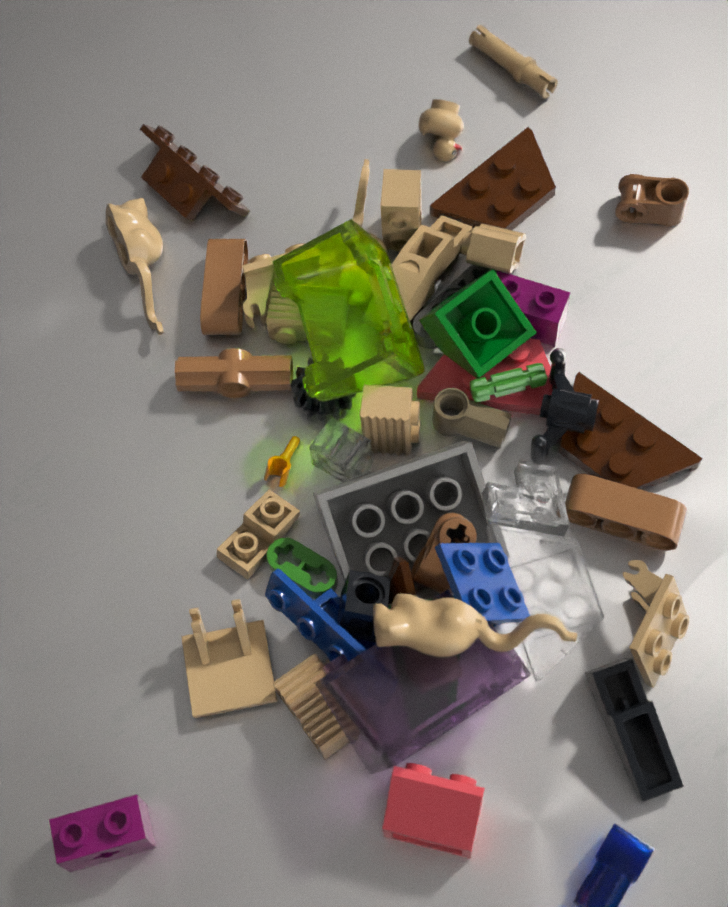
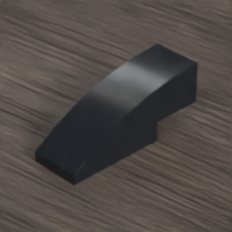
(634, 728)

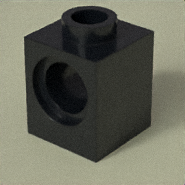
(357, 600)

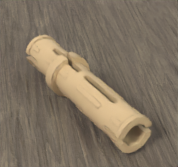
(522, 68)

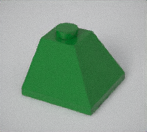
(478, 325)

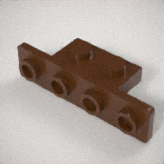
(182, 180)

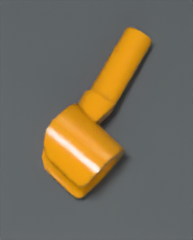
(281, 464)

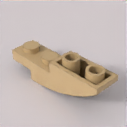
(425, 258)

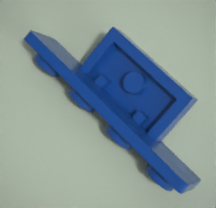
(315, 618)

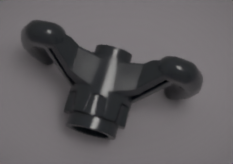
(563, 409)

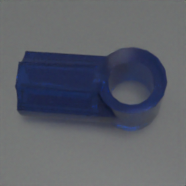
(617, 866)

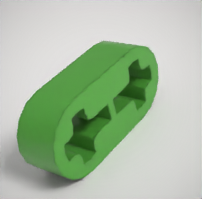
(307, 560)

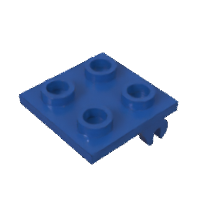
(483, 580)

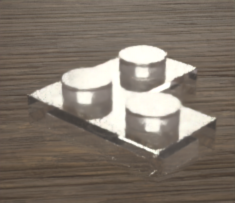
(532, 505)

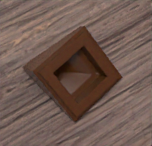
(401, 579)

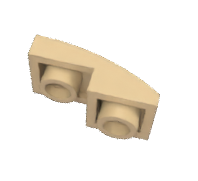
(262, 525)

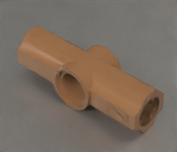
(234, 373)

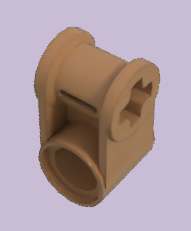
(654, 201)
(427, 566)

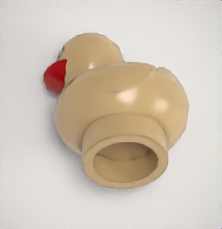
(443, 121)

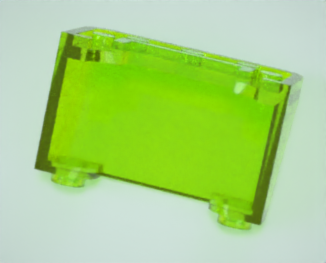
(349, 313)

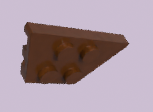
(502, 188)
(624, 444)

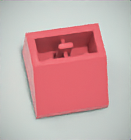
(433, 810)

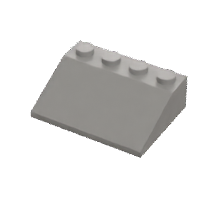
(397, 507)

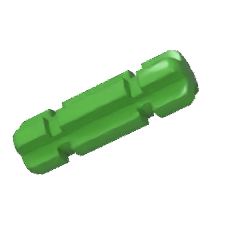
(508, 382)

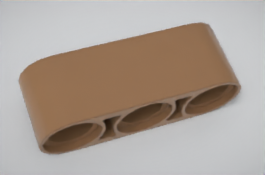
(224, 287)
(625, 512)

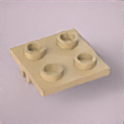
(259, 278)
(662, 623)
(228, 666)

